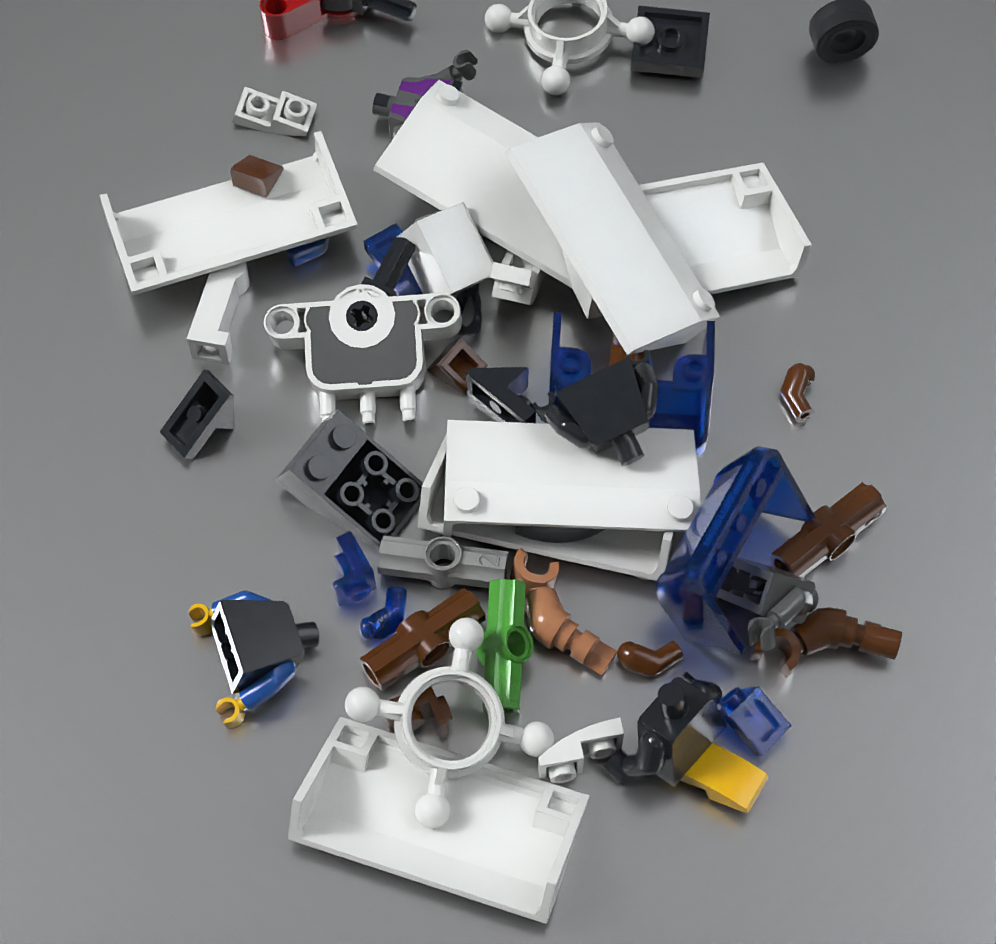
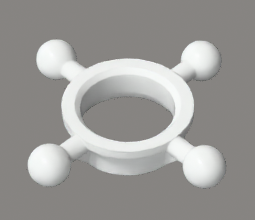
(571, 50)
(433, 807)

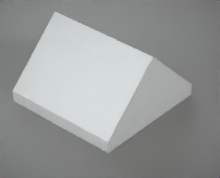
(448, 252)

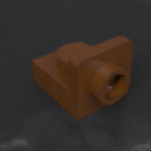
(427, 707)

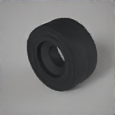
(843, 30)

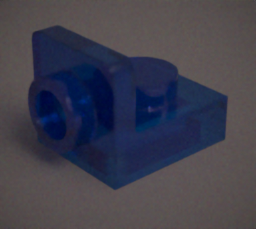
(357, 573)
(753, 718)

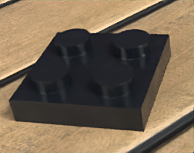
(676, 45)

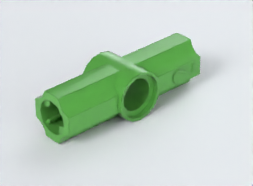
(505, 642)

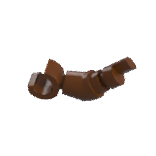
(830, 629)

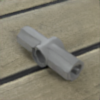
(417, 558)

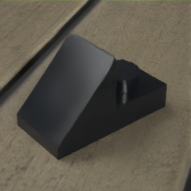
(500, 392)
(200, 412)

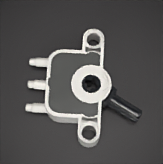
(373, 358)

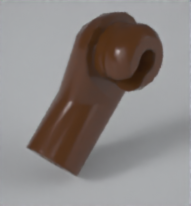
(793, 389)
(647, 661)

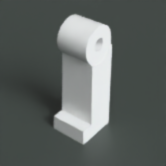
(209, 333)

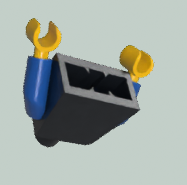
(256, 646)

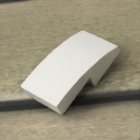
(281, 116)
(566, 757)

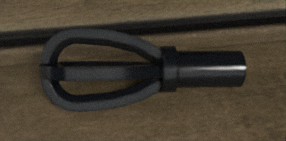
(475, 326)

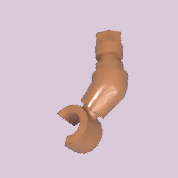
(550, 621)

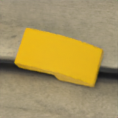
(727, 778)

